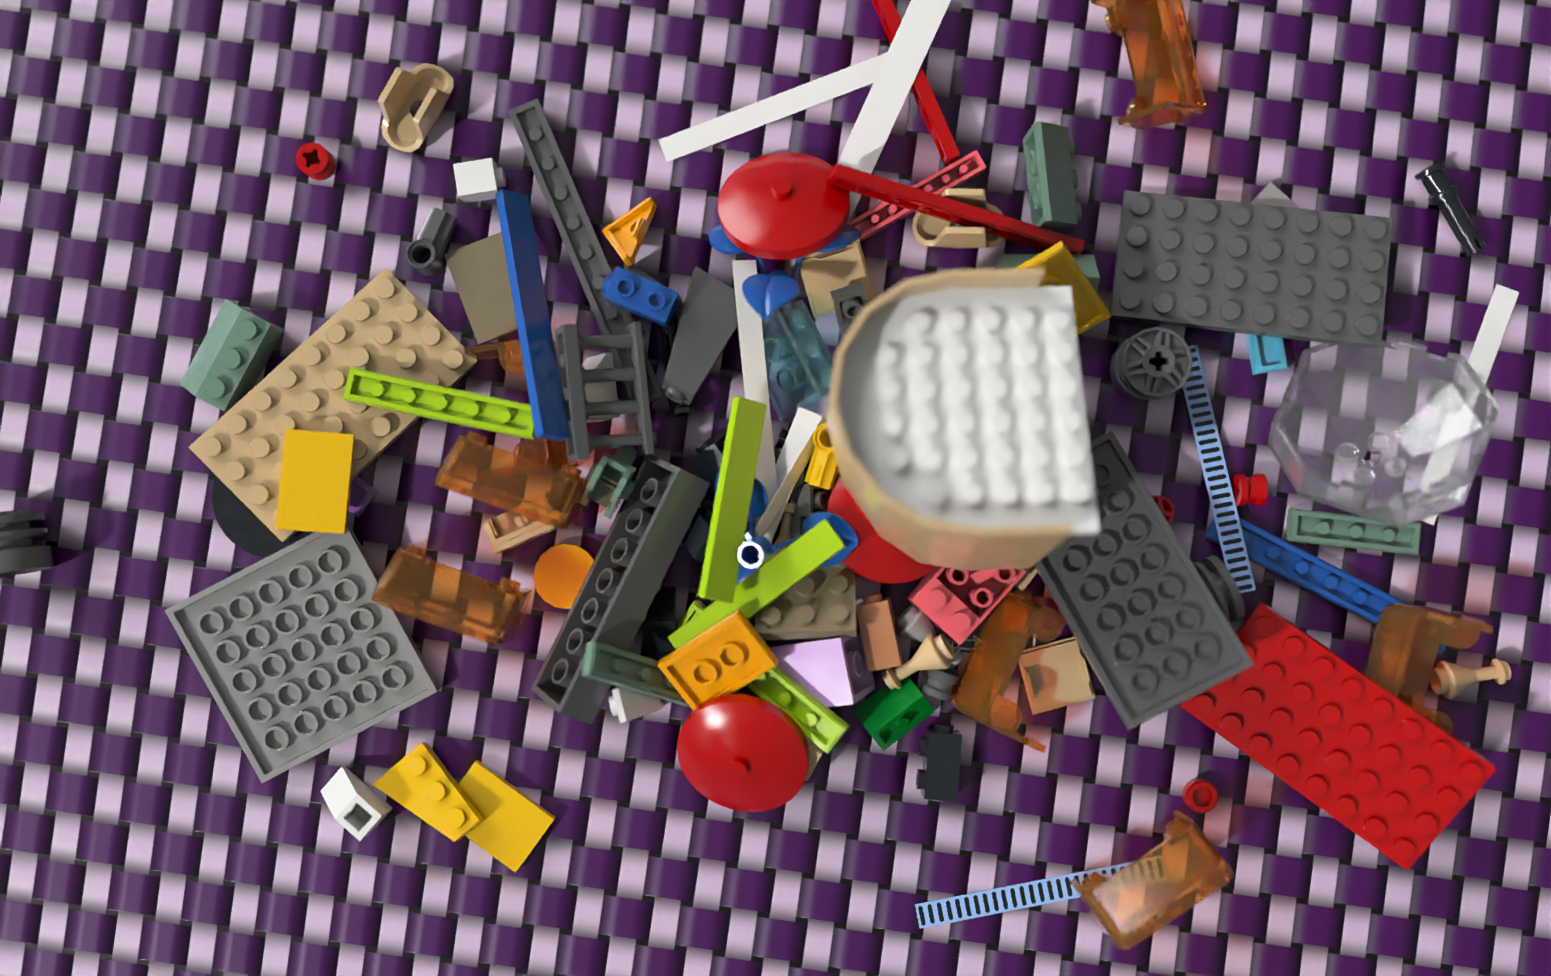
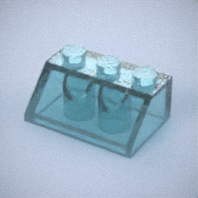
(796, 360)

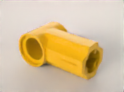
(823, 464)

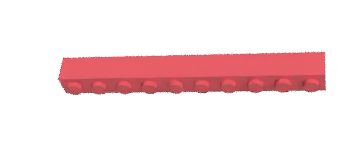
(949, 177)

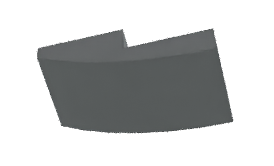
(847, 305)
(811, 500)

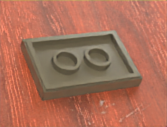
(484, 287)

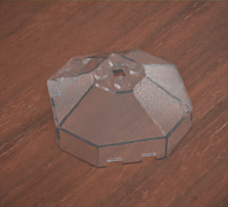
(1397, 401)

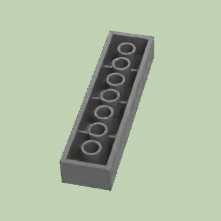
(620, 584)

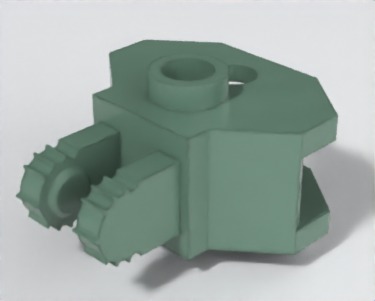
(611, 480)

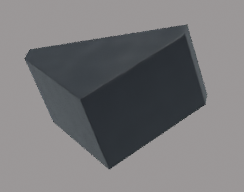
(660, 621)

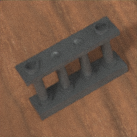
(575, 376)

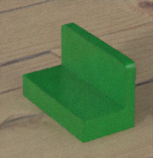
(893, 712)

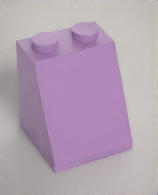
(828, 667)

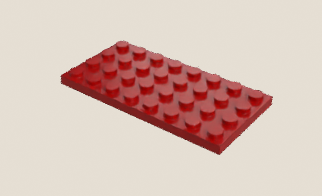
(1341, 739)

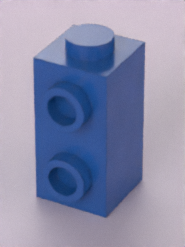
(640, 296)

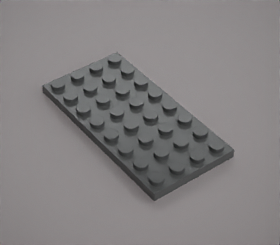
(1251, 269)
(1139, 599)

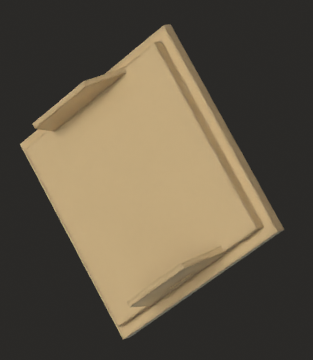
(832, 271)
(1055, 675)

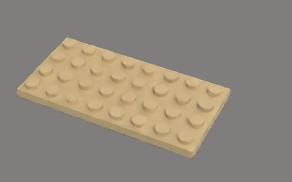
(375, 331)

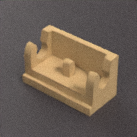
(512, 530)

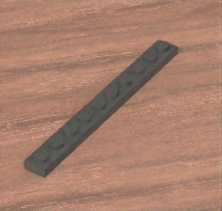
(575, 229)

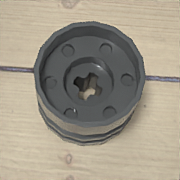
(1142, 381)
(17, 547)
(1222, 587)

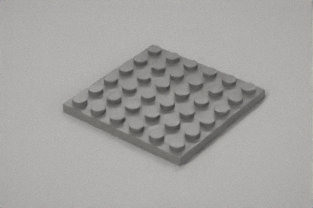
(301, 651)

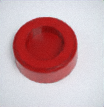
(1200, 795)

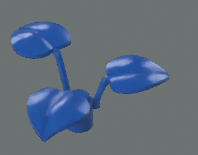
(774, 290)
(759, 549)

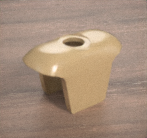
(404, 88)
(937, 233)

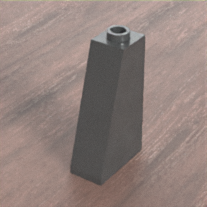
(701, 335)

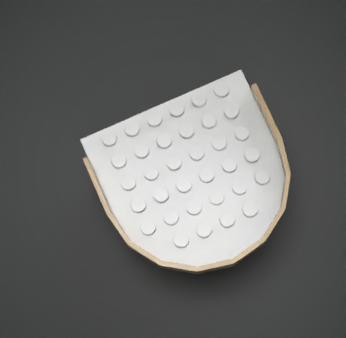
(966, 419)

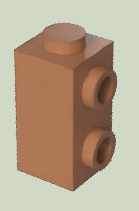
(879, 632)

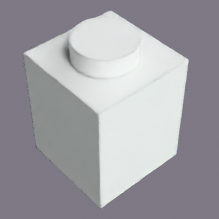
(478, 180)

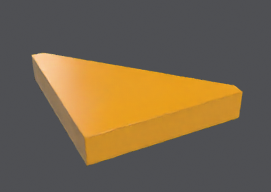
(629, 230)

